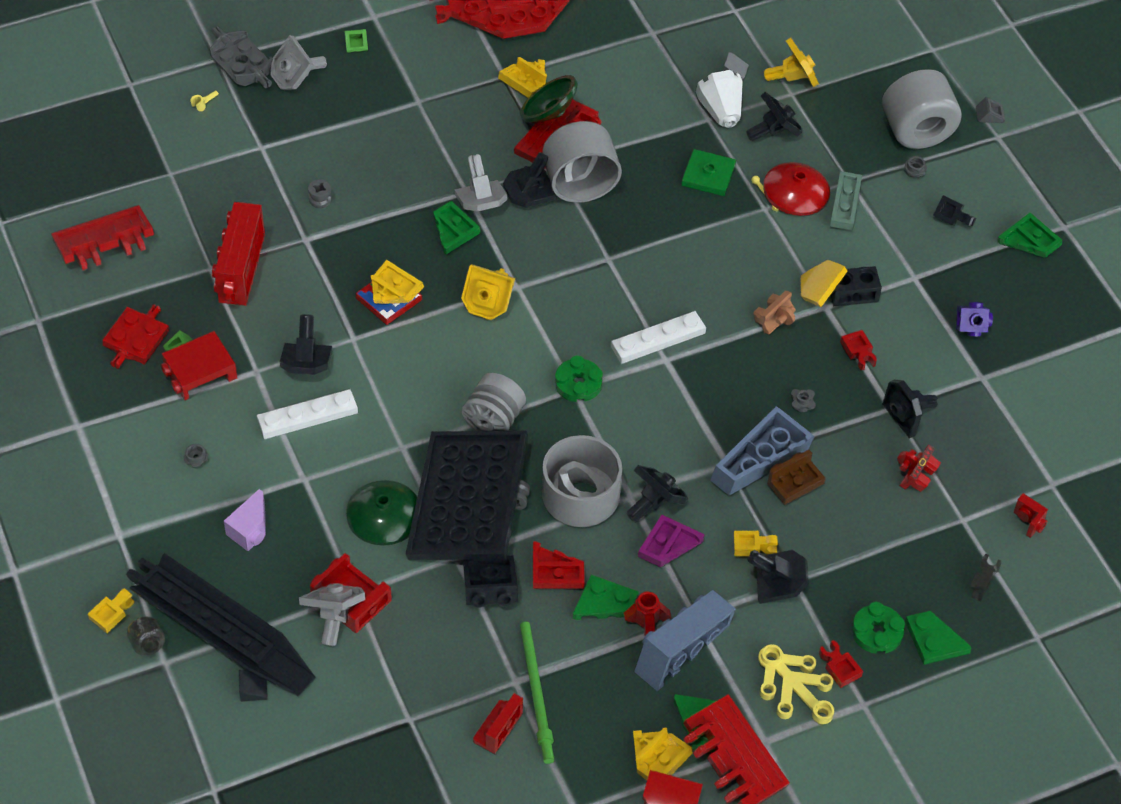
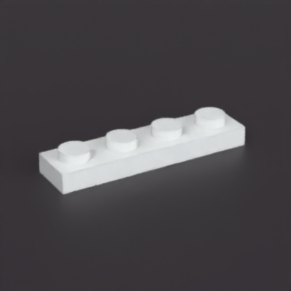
(658, 337)
(307, 414)

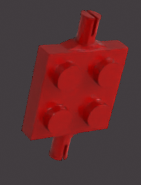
(135, 336)

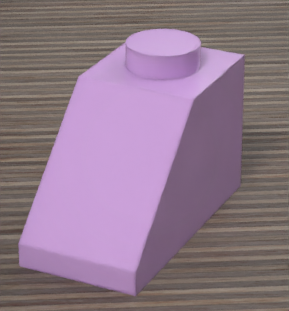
(247, 522)

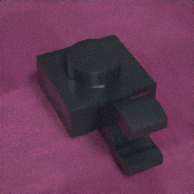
(951, 211)

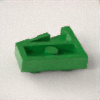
(1031, 236)

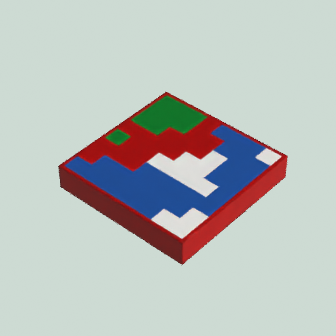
(384, 312)

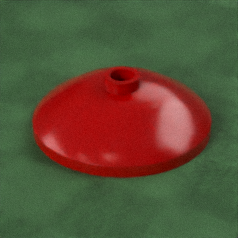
(796, 189)

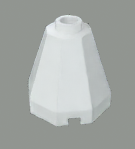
(722, 97)

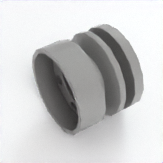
(494, 403)

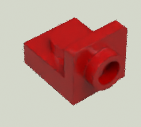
(1031, 512)

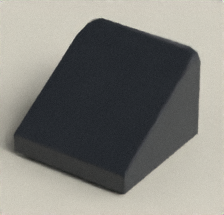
(251, 686)

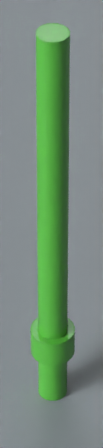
(544, 734)

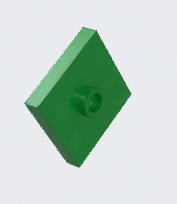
(709, 172)

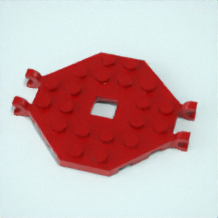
(503, 17)

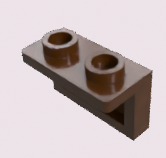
(795, 477)

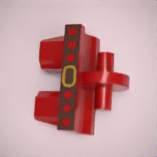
(916, 464)

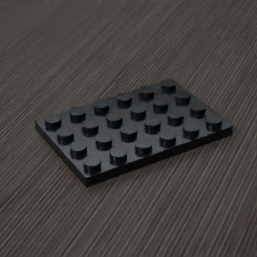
(467, 495)

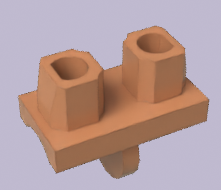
(779, 311)

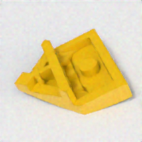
(524, 76)
(821, 281)
(394, 285)
(659, 752)

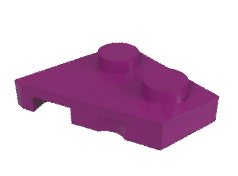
(668, 541)

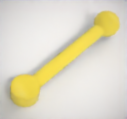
(756, 180)

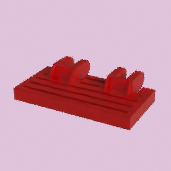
(536, 137)
(103, 233)
(736, 751)

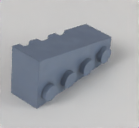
(682, 638)

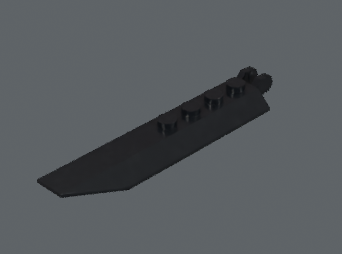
(221, 623)

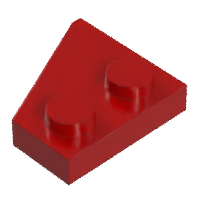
(556, 569)

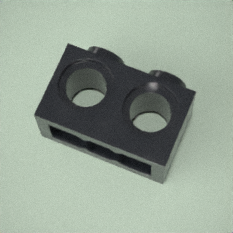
(857, 287)

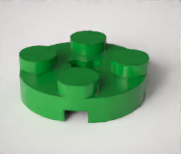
(581, 368)
(879, 615)

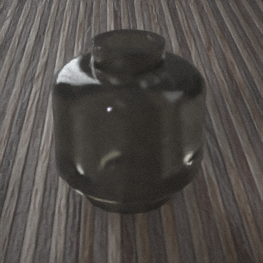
(145, 636)

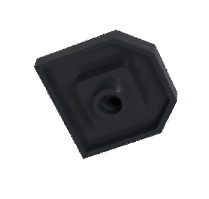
(775, 120)
(530, 184)
(305, 355)
(906, 405)
(658, 490)
(779, 575)

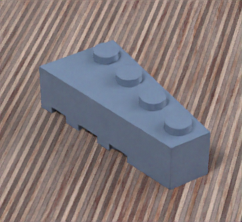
(767, 444)

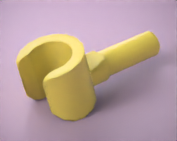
(199, 101)

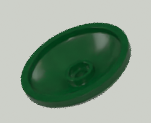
(550, 100)
(381, 522)

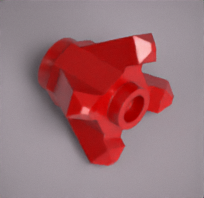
(647, 611)

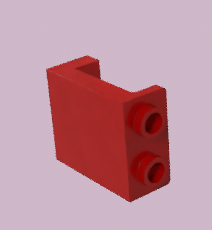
(197, 363)
(344, 573)

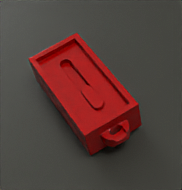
(239, 253)

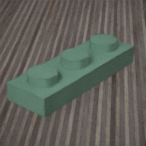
(846, 200)

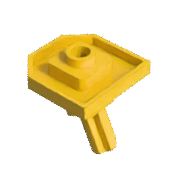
(794, 67)
(487, 292)

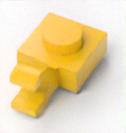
(750, 540)
(110, 613)

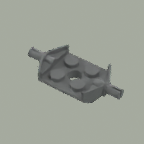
(237, 47)

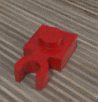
(859, 347)
(840, 667)

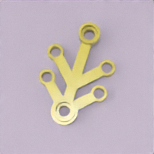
(794, 681)

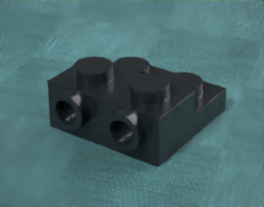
(490, 582)

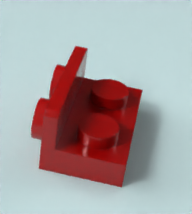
(499, 723)

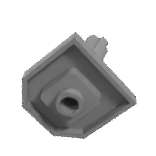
(293, 64)
(481, 192)
(334, 607)

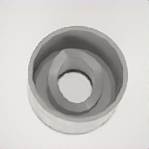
(921, 109)
(582, 162)
(585, 461)

